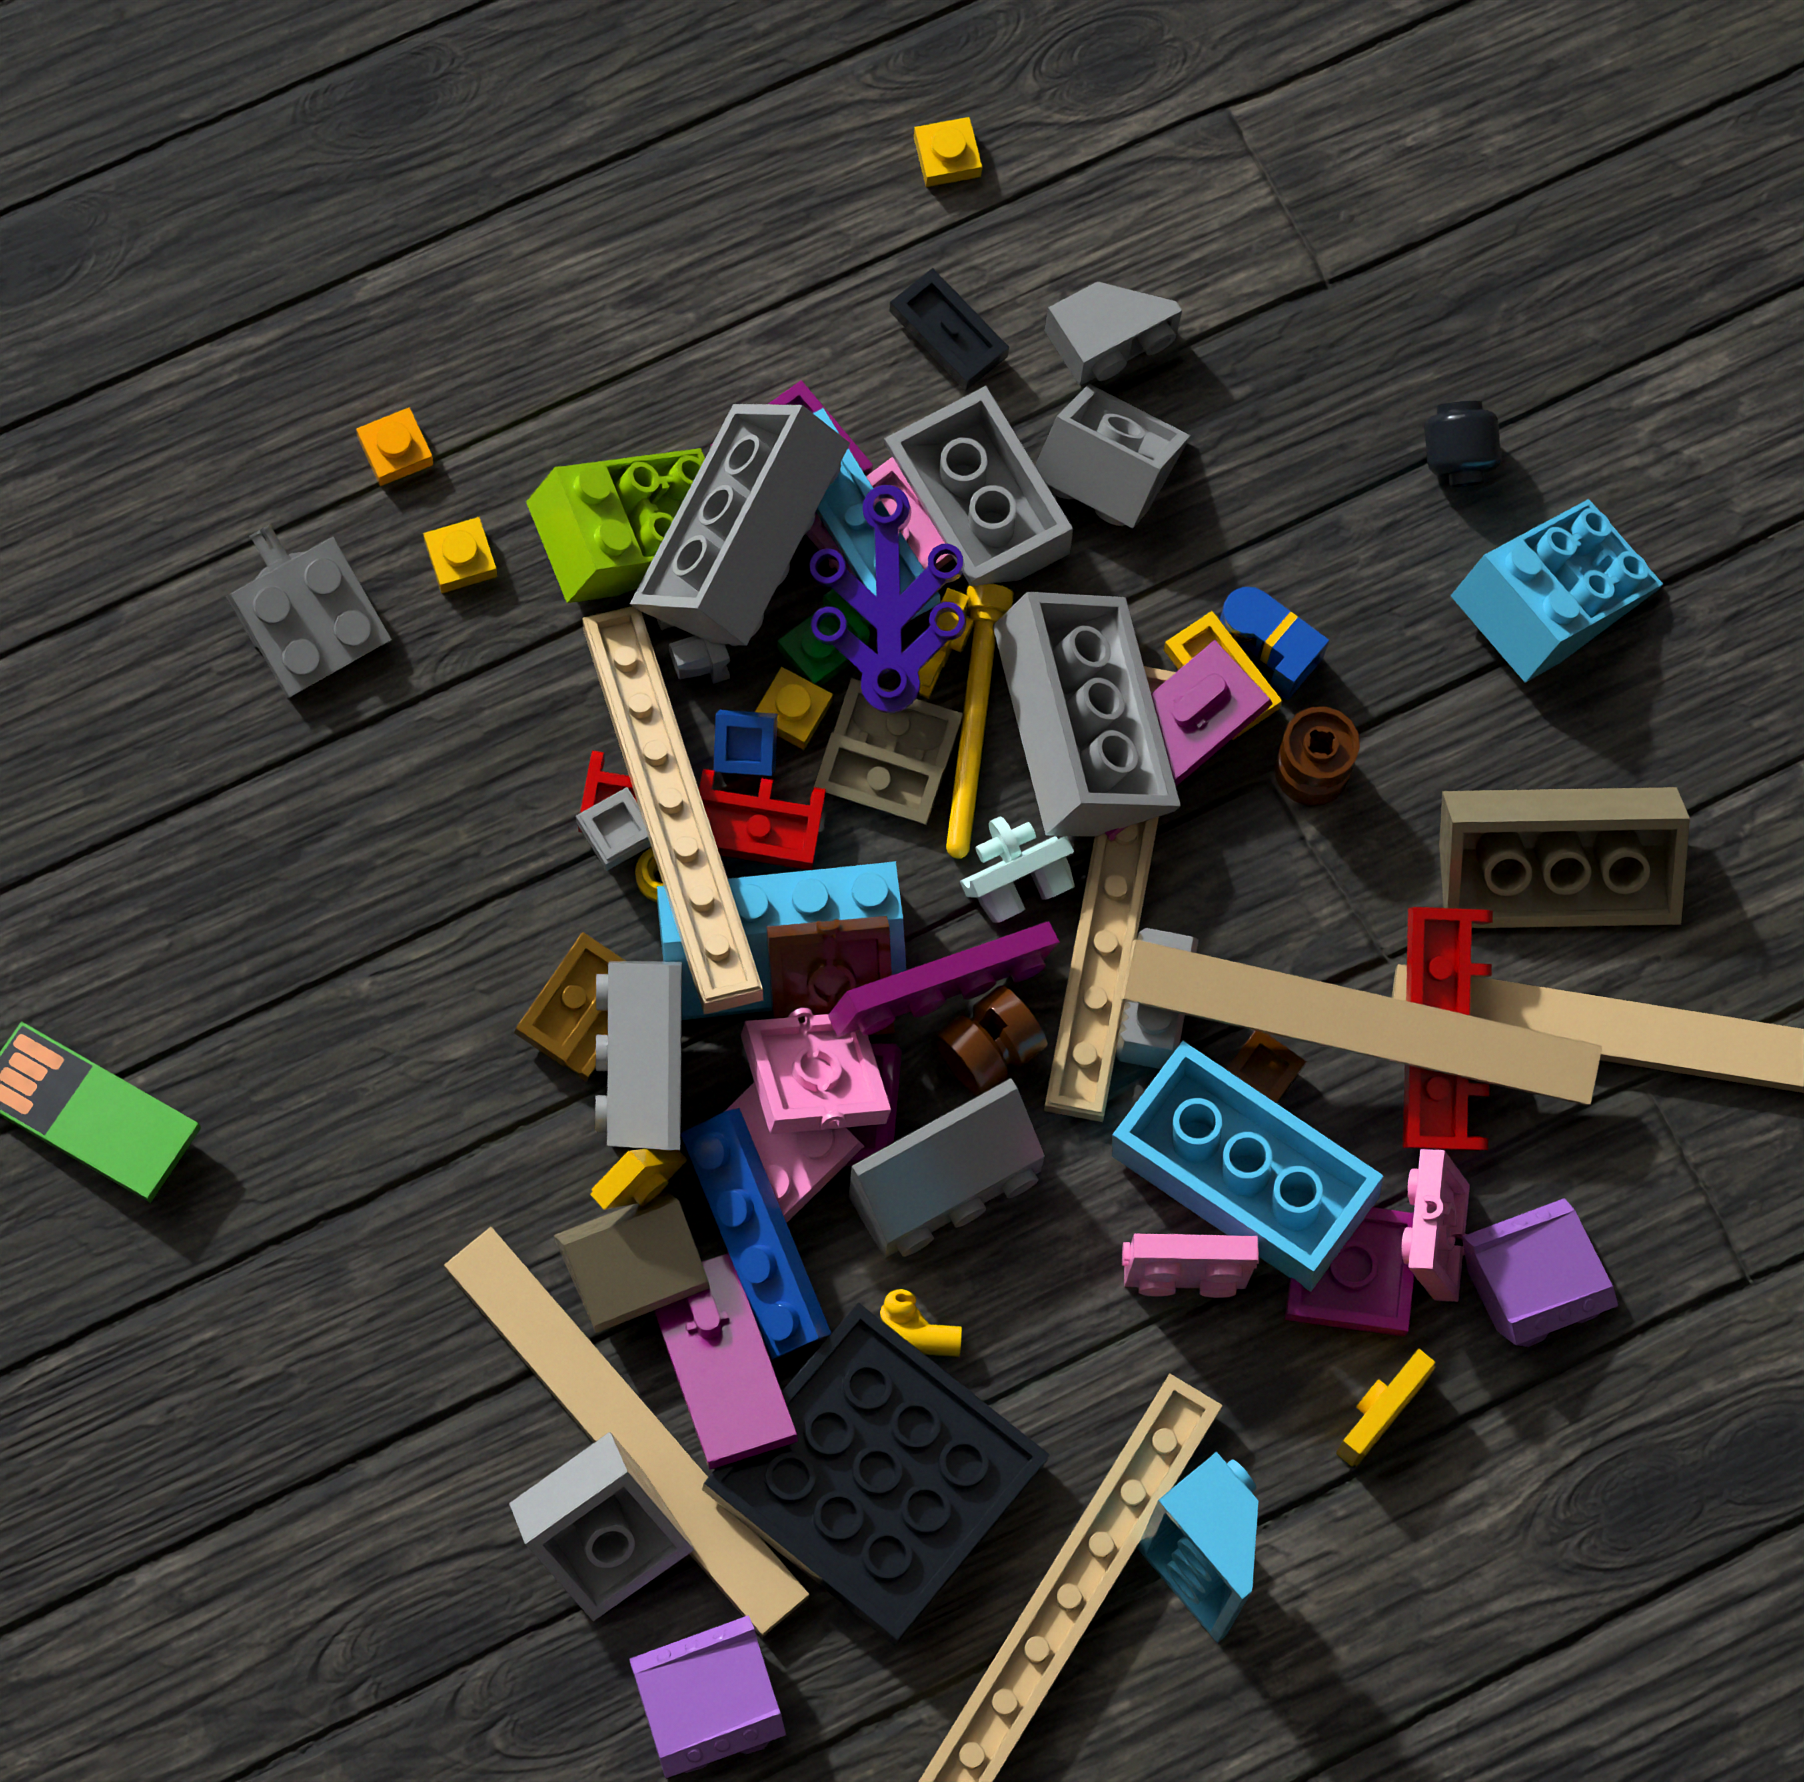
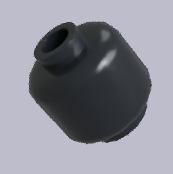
(1462, 442)

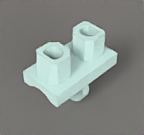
(1043, 861)

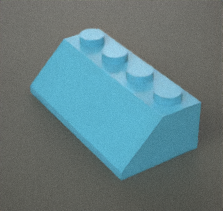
(788, 900)
(1206, 1542)

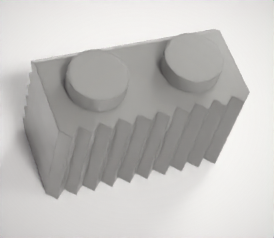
(1148, 1033)

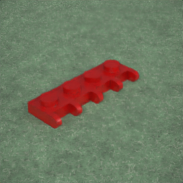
(740, 823)
(1441, 978)

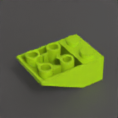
(609, 519)

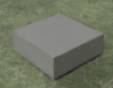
(614, 828)

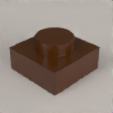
(1267, 1065)

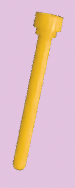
(985, 607)

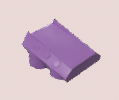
(1538, 1273)
(708, 1697)

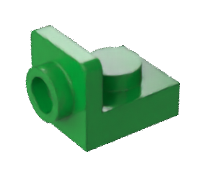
(814, 659)

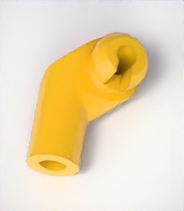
(906, 1319)

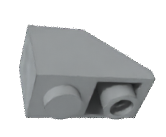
(1109, 326)

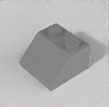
(1109, 456)
(600, 1526)

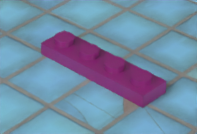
(929, 985)

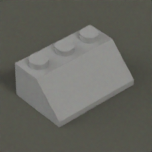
(982, 490)
(640, 1054)
(947, 1171)

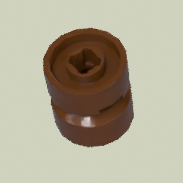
(1310, 768)
(970, 1047)

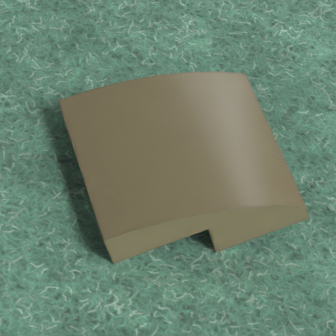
(889, 757)

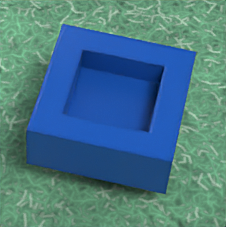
(745, 742)

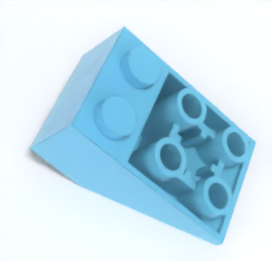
(1554, 589)

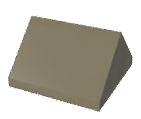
(633, 1261)

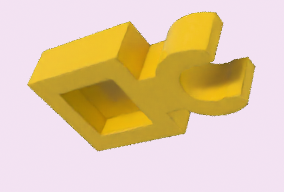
(947, 621)

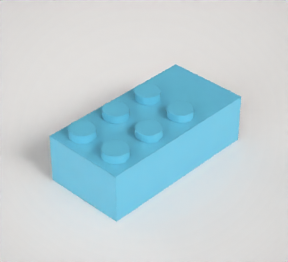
(1246, 1165)

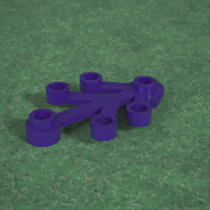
(889, 609)

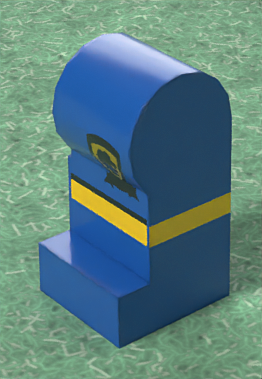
(1274, 637)

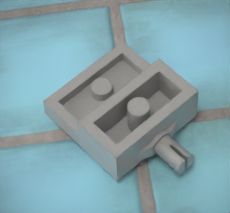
(306, 612)

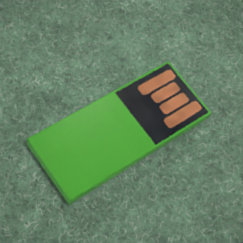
(91, 1113)

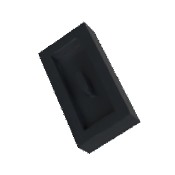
(949, 329)

